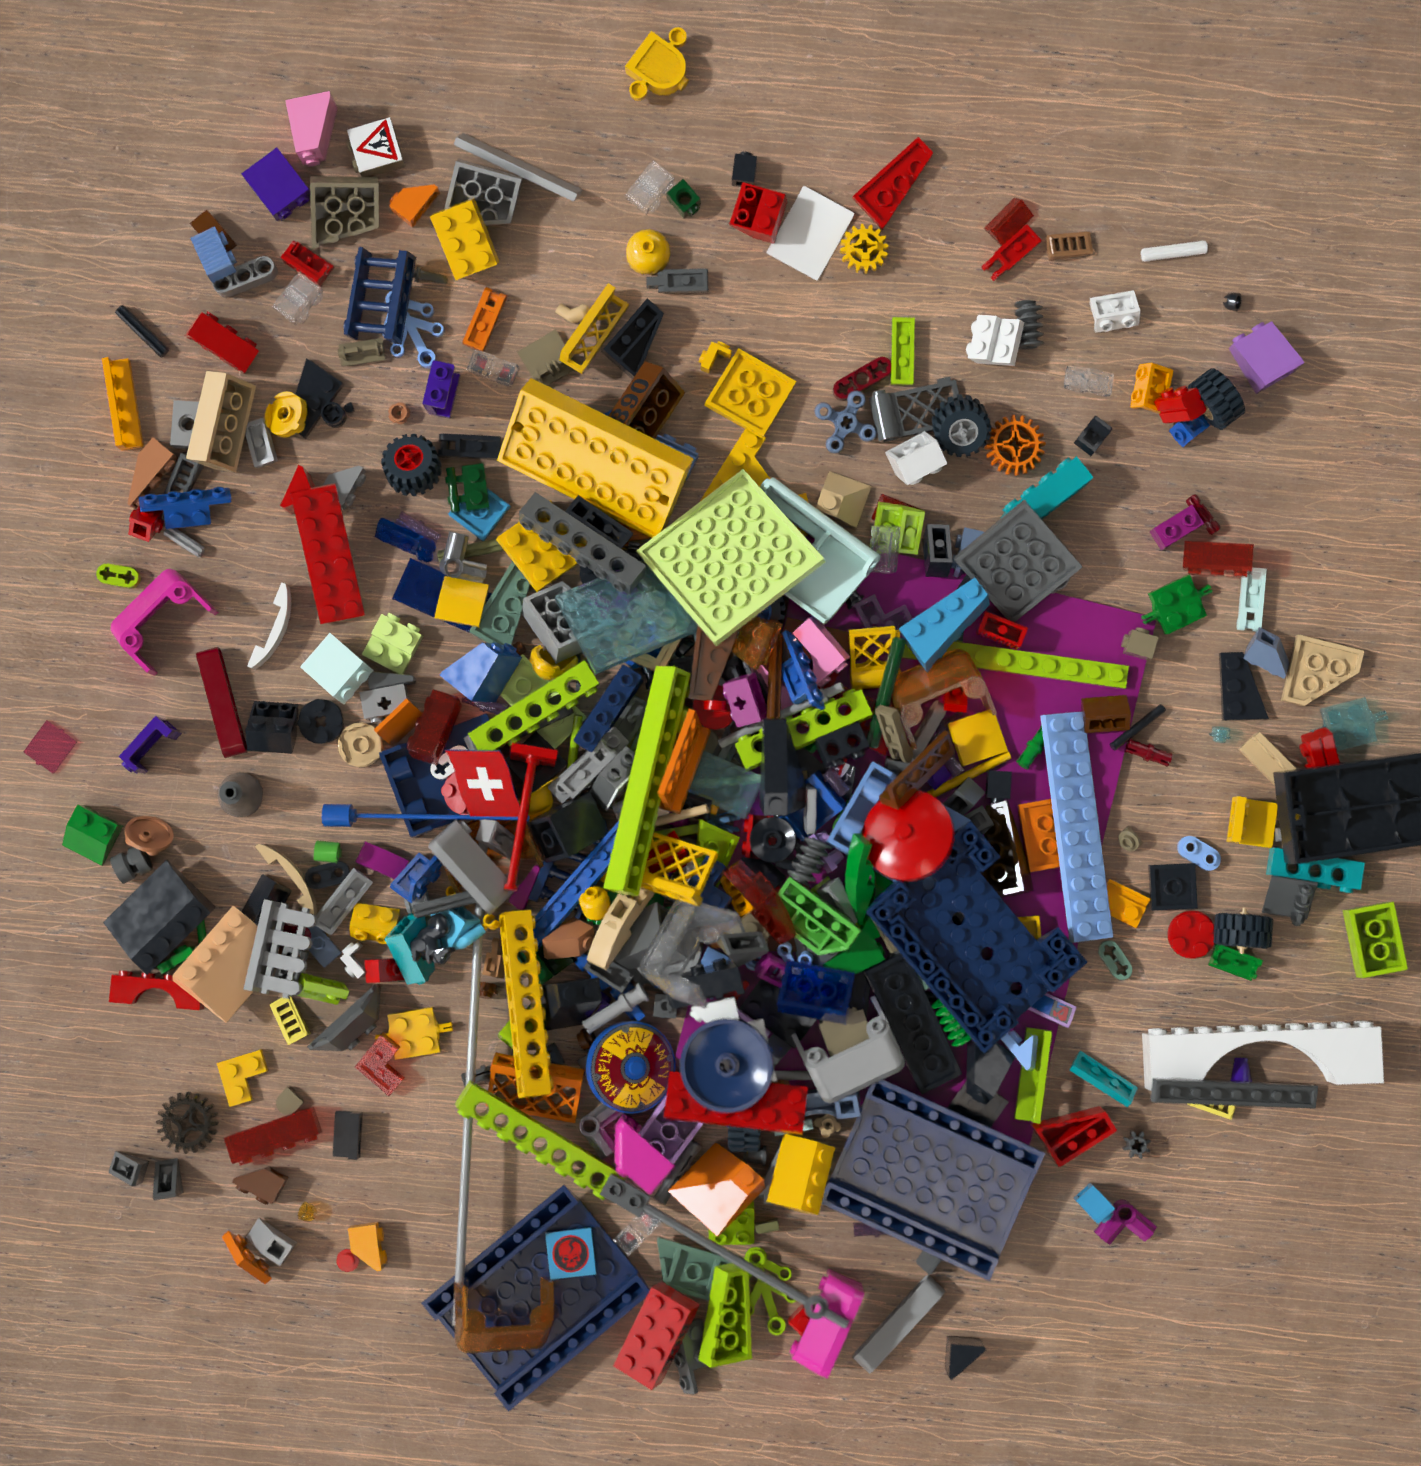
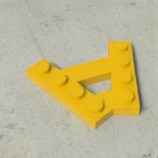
(741, 458)

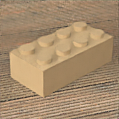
(221, 421)

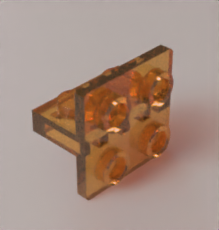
(756, 641)

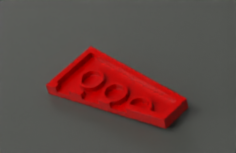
(889, 187)

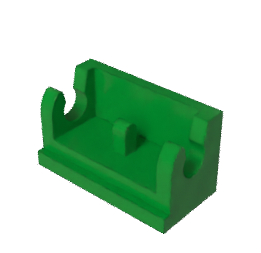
(1234, 962)

